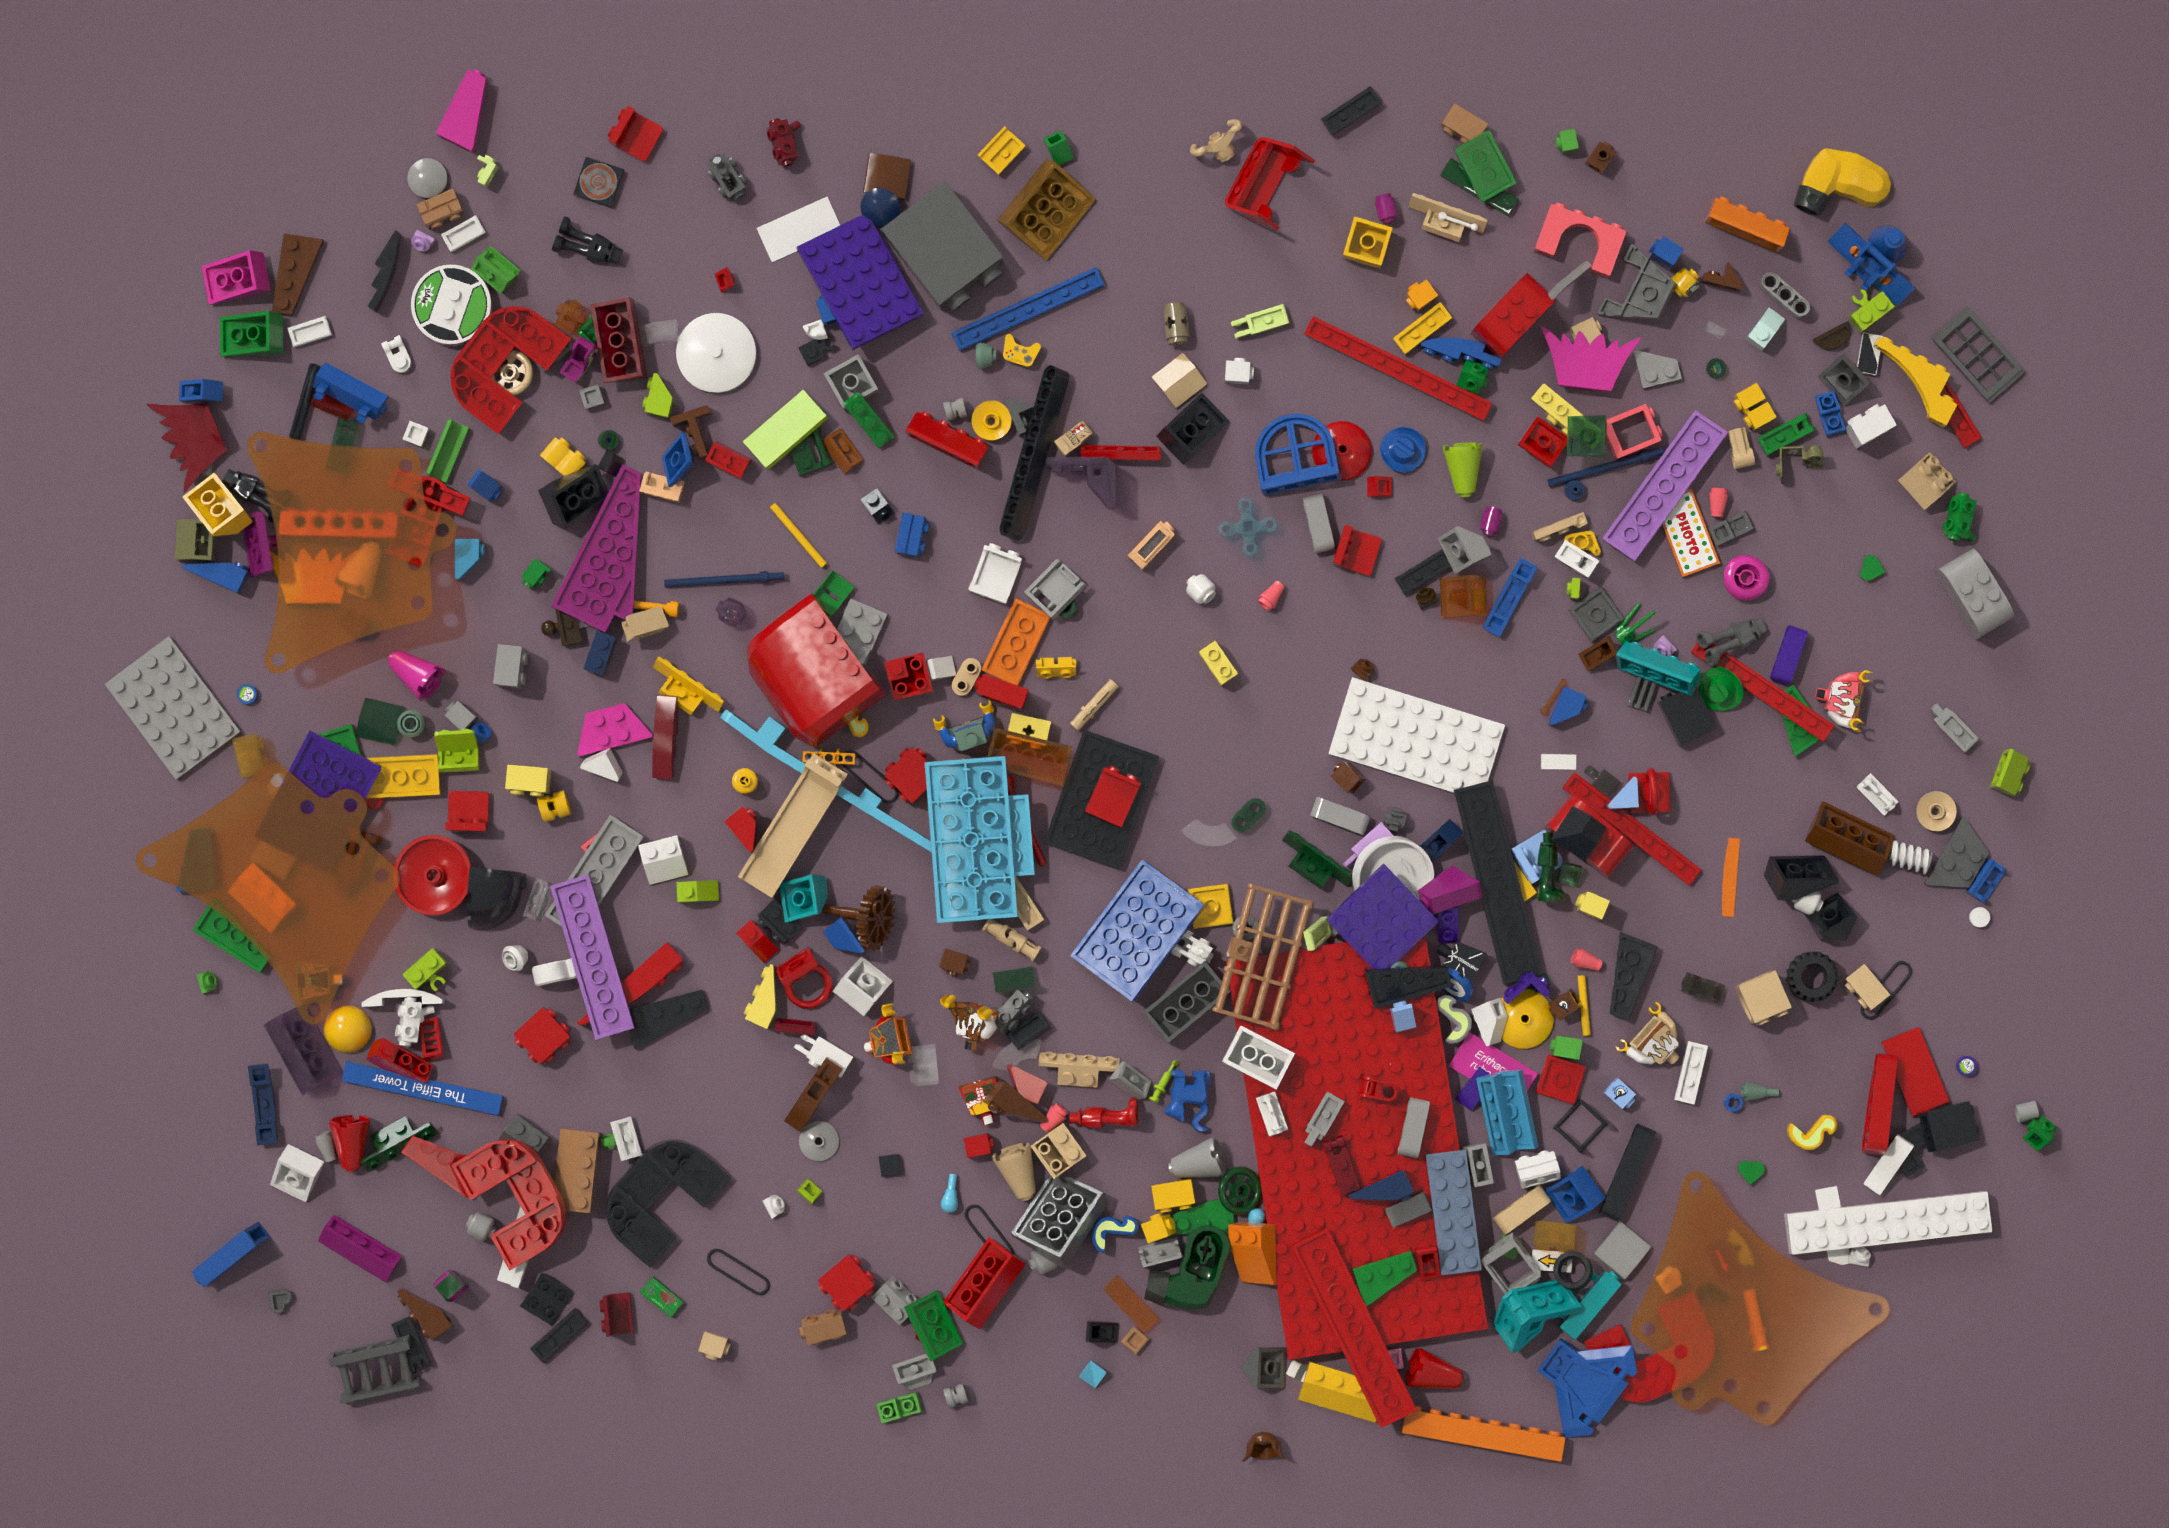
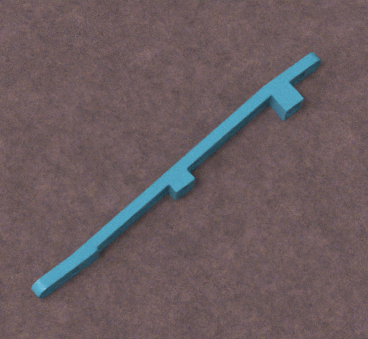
(867, 801)

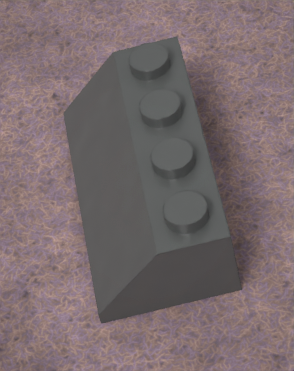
(1185, 1002)

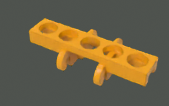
(837, 754)

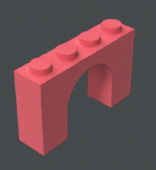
(1608, 236)

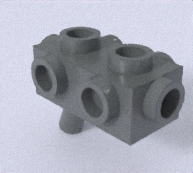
(723, 170)
(1013, 1010)

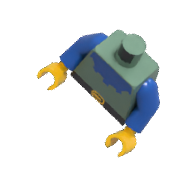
(968, 733)

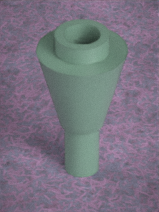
(1753, 1091)

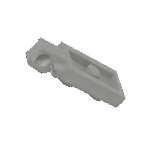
(1954, 728)
(1323, 1118)

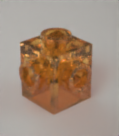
(570, 315)

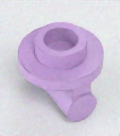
(422, 241)
(1665, 646)

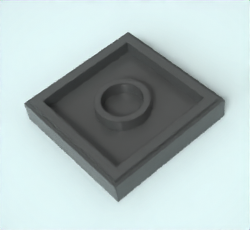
(1596, 614)

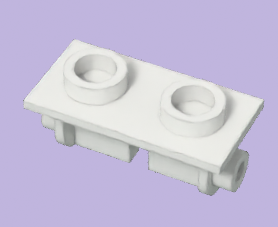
(1877, 794)
(1272, 1113)

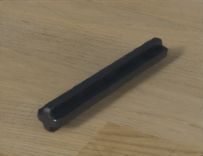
(304, 402)

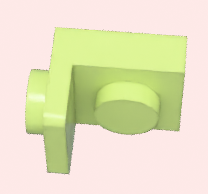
(486, 174)

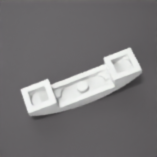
(378, 999)

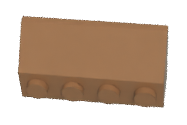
(577, 1168)

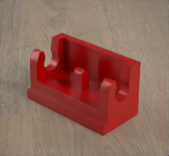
(728, 459)

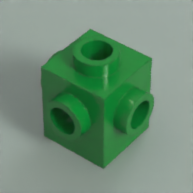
(1472, 377)
(2040, 1133)

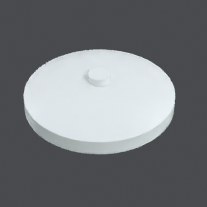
(716, 353)

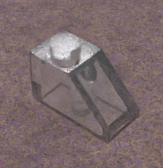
(660, 332)

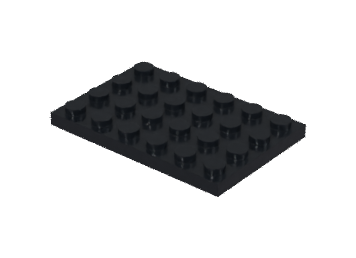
(1086, 834)

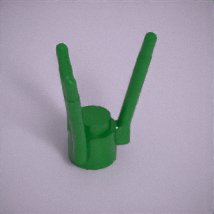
(1626, 634)

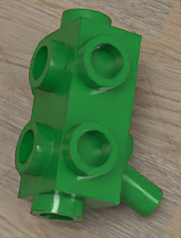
(1960, 518)

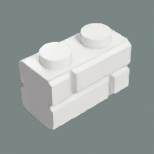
(1537, 1169)

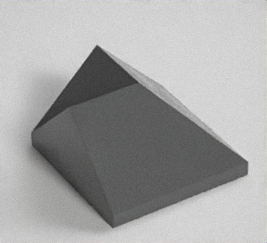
(1266, 1367)

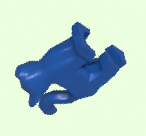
(1189, 1093)

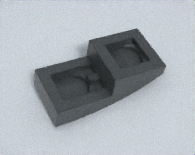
(1731, 528)
(1408, 1209)

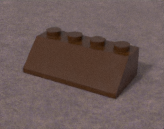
(1850, 838)

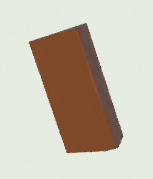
(842, 451)

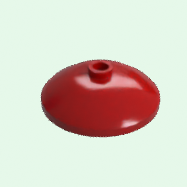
(1357, 446)

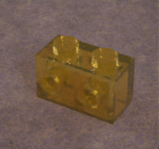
(249, 754)
(1553, 1235)

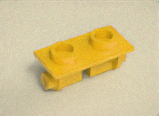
(1065, 668)

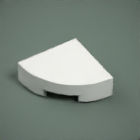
(815, 330)

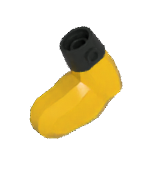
(1844, 175)

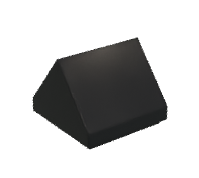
(610, 463)

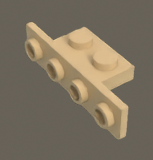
(1444, 228)
(1078, 1069)

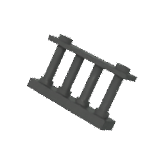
(380, 1351)

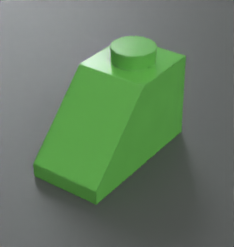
(1566, 1047)

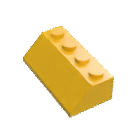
(1335, 1391)

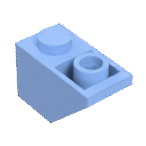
(1402, 1016)

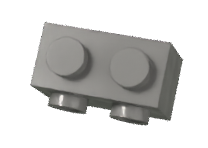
(1478, 1164)

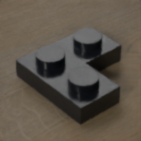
(1916, 1137)

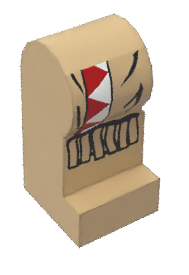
(1073, 438)

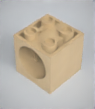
(1763, 998)

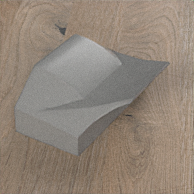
(915, 1371)

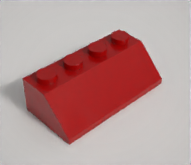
(947, 440)
(984, 1283)

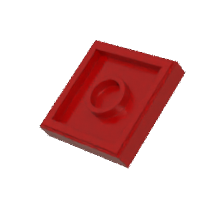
(1560, 1079)

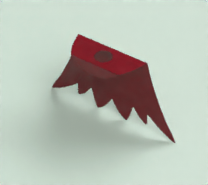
(196, 437)

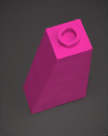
(464, 114)

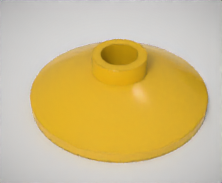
(988, 410)

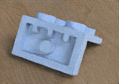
(1527, 857)

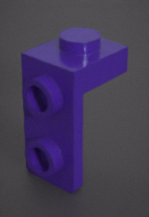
(1448, 925)
(1526, 979)

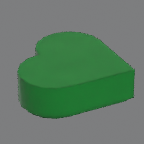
(1871, 568)
(1750, 1171)

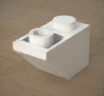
(1491, 1020)

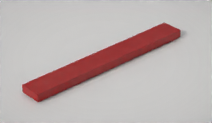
(1772, 695)
(1633, 830)

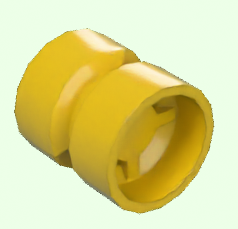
(560, 803)

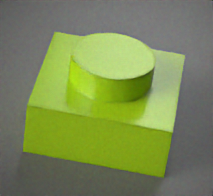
(1573, 588)

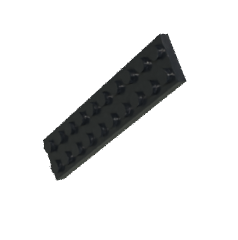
(1498, 881)

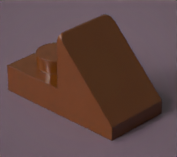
(1728, 280)
(1598, 653)

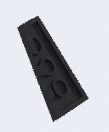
(1400, 984)
(664, 1015)

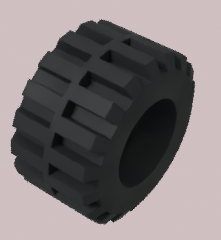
(1829, 972)

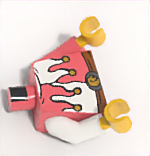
(1844, 698)

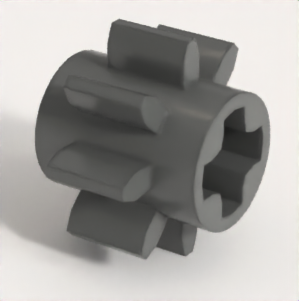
(1395, 819)

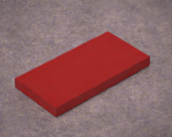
(1916, 1071)

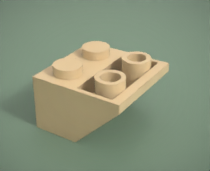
(1927, 480)
(1058, 1150)

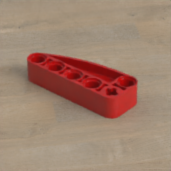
(1879, 1105)

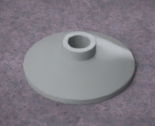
(829, 1138)

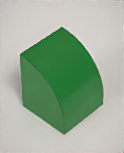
(1058, 148)

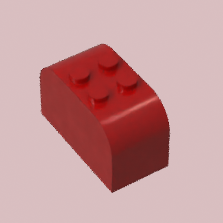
(1513, 316)
(1612, 846)

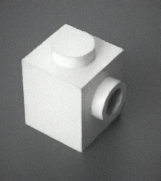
(1238, 371)

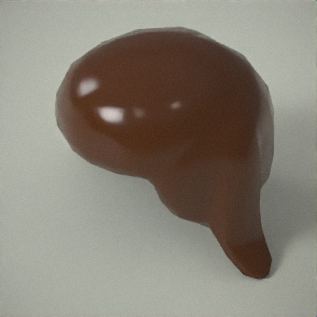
(1257, 1450)

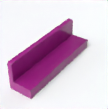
(359, 1248)

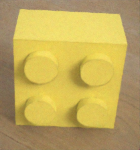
(528, 779)

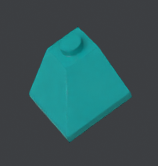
(803, 897)

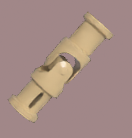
(1015, 940)

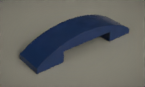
(264, 1104)

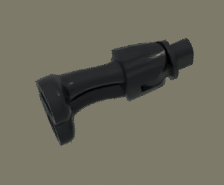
(599, 247)
(245, 488)

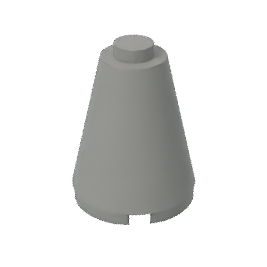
(1199, 1161)

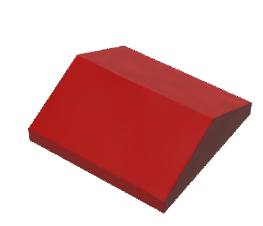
(1543, 441)

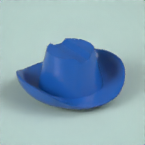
(1403, 449)

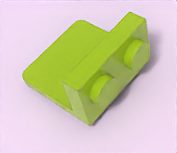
(457, 750)

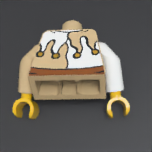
(1655, 1041)

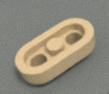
(966, 676)

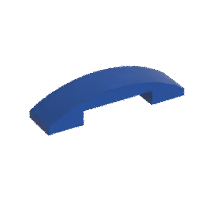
(1509, 597)

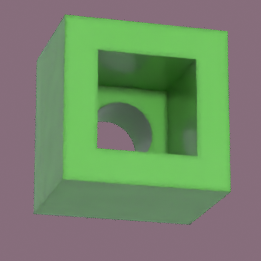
(1567, 141)

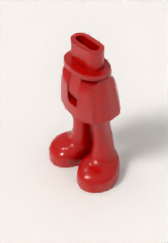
(1097, 1116)

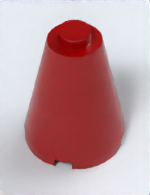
(350, 1139)
(1432, 1372)

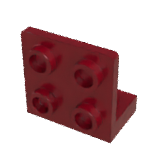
(616, 1314)

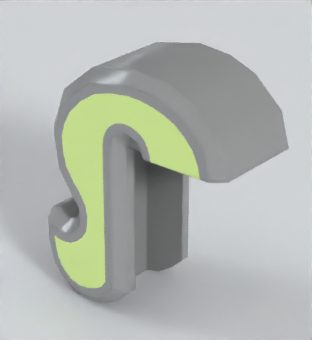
(1457, 1016)

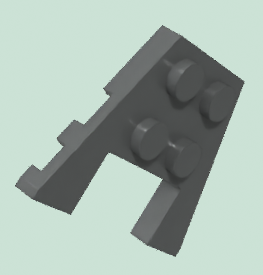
(1648, 293)

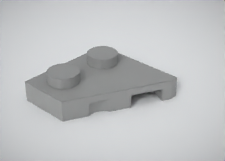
(1656, 369)

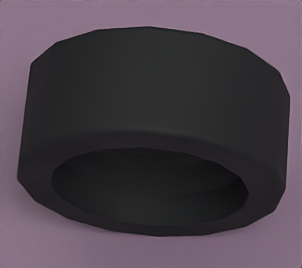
(1573, 1285)

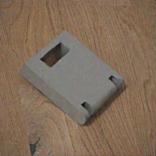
(1058, 585)

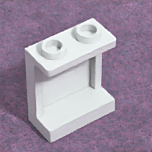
(995, 573)

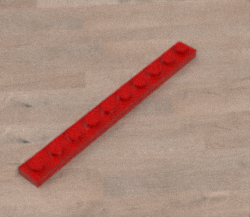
(1398, 368)

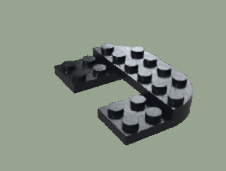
(646, 1181)

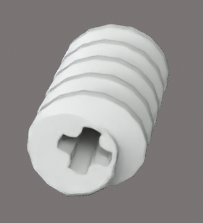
(1910, 856)

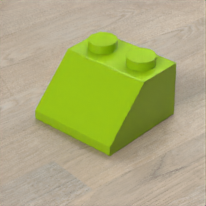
(2010, 772)

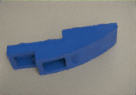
(1452, 348)

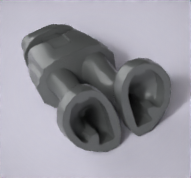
(1742, 634)

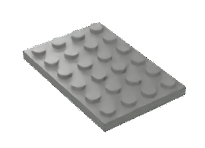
(172, 708)

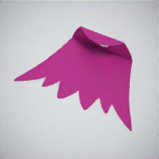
(1586, 365)

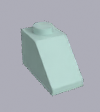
(1765, 329)

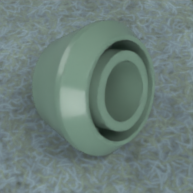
(984, 355)
(410, 717)

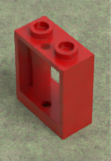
(1001, 691)

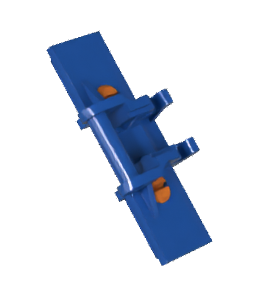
(1855, 250)

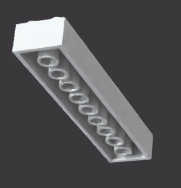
(1888, 1222)

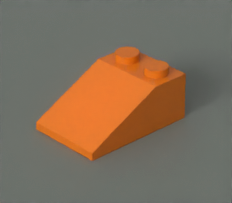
(1254, 1251)

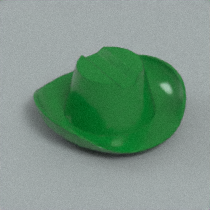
(1720, 689)

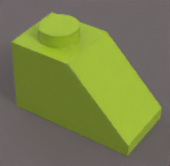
(697, 891)

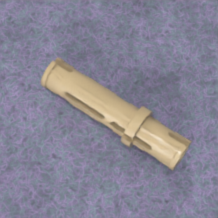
(1094, 704)

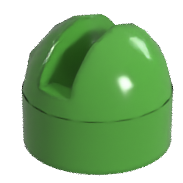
(608, 1141)

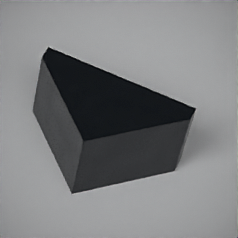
(1101, 1331)

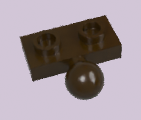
(567, 627)

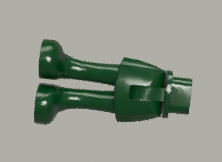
(1548, 860)

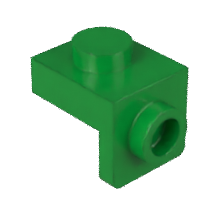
(587, 330)

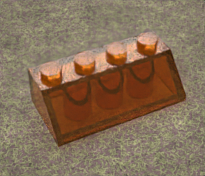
(1031, 755)

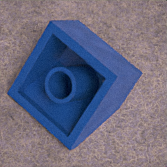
(1574, 1194)

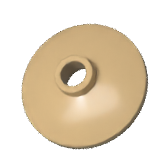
(1946, 809)

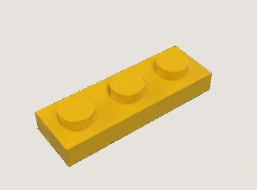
(1422, 328)

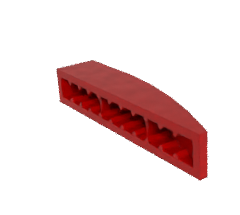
(648, 975)

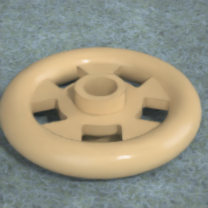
(526, 368)

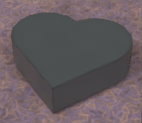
(279, 1299)

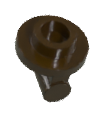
(1426, 597)

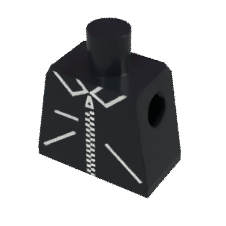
(1462, 958)

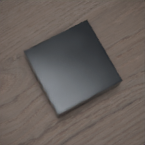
(890, 1165)

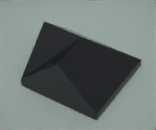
(1579, 833)
(1833, 919)

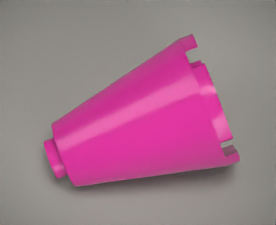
(416, 673)

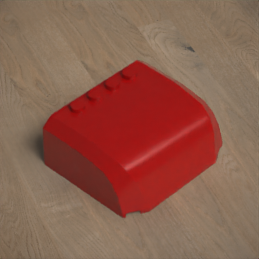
(810, 673)

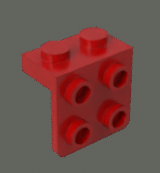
(635, 134)

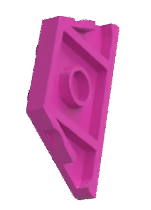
(611, 729)

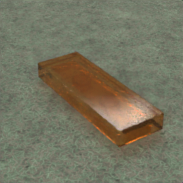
(1130, 1303)

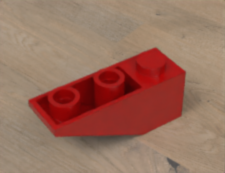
(399, 1061)

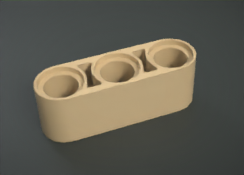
(1522, 1209)

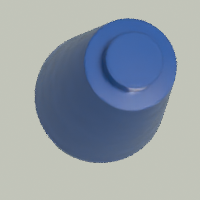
(1889, 242)

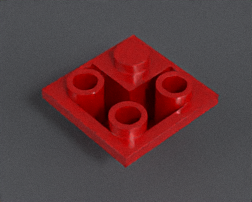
(908, 676)

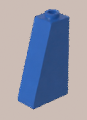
(230, 1254)

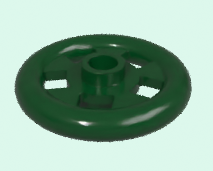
(1254, 1185)

